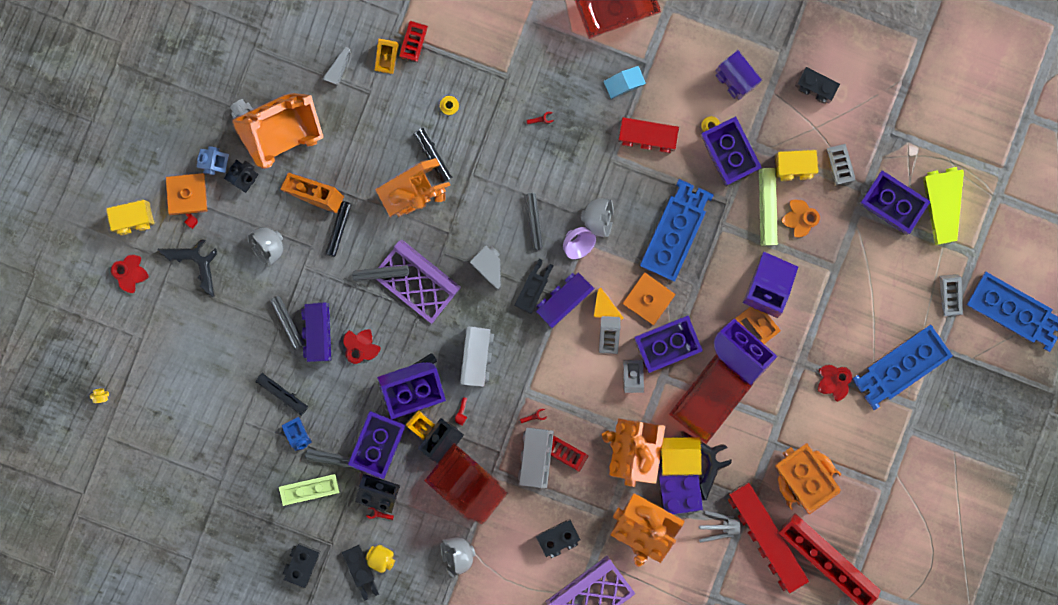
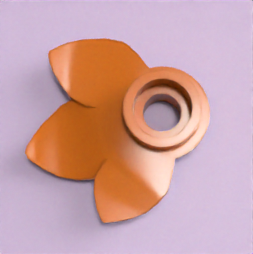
(798, 218)

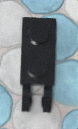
(533, 288)
(360, 570)

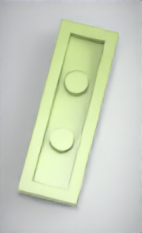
(309, 489)

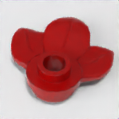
(132, 273)
(362, 343)
(832, 383)

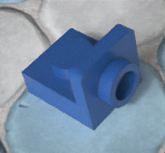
(296, 434)

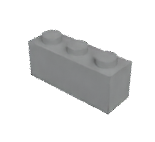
(536, 457)

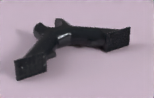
(194, 254)
(713, 465)

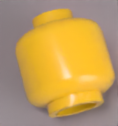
(380, 558)

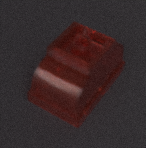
(608, 15)
(710, 399)
(466, 485)

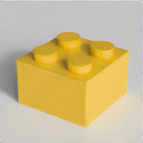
(796, 164)
(130, 216)

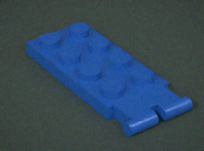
(676, 231)
(1014, 310)
(903, 366)

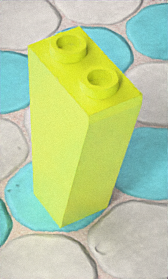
(945, 195)

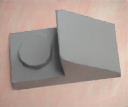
(633, 376)

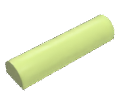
(768, 207)

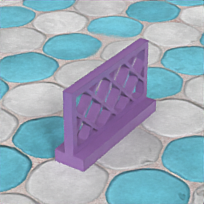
(427, 269)
(584, 582)

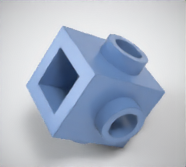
(212, 160)

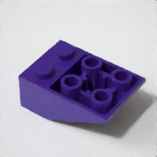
(771, 285)

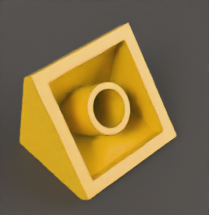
(681, 456)

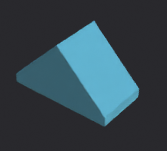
(624, 82)

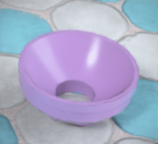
(581, 245)

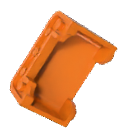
(278, 127)

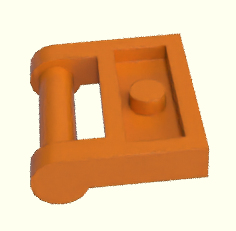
(760, 322)

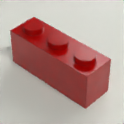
(648, 135)

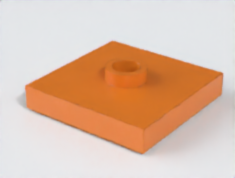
(186, 194)
(649, 299)

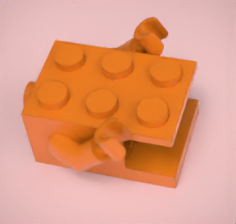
(411, 190)
(635, 451)
(808, 476)
(646, 529)

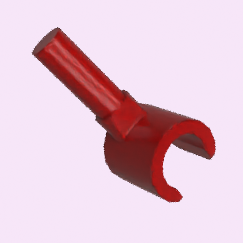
(540, 119)
(191, 221)
(533, 417)
(460, 418)
(380, 515)

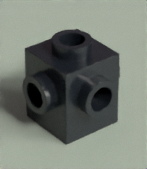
(241, 175)

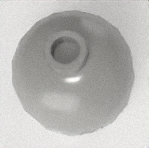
(598, 216)
(267, 244)
(457, 554)

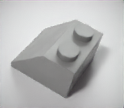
(488, 265)

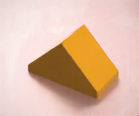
(386, 56)
(604, 306)
(420, 425)

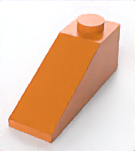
(313, 192)

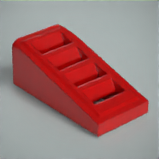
(411, 57)
(581, 461)

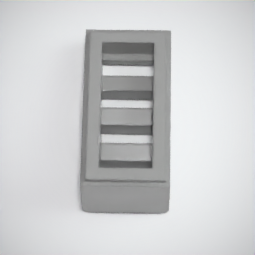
(337, 69)
(847, 162)
(958, 294)
(609, 334)

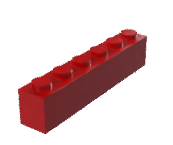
(768, 537)
(829, 561)

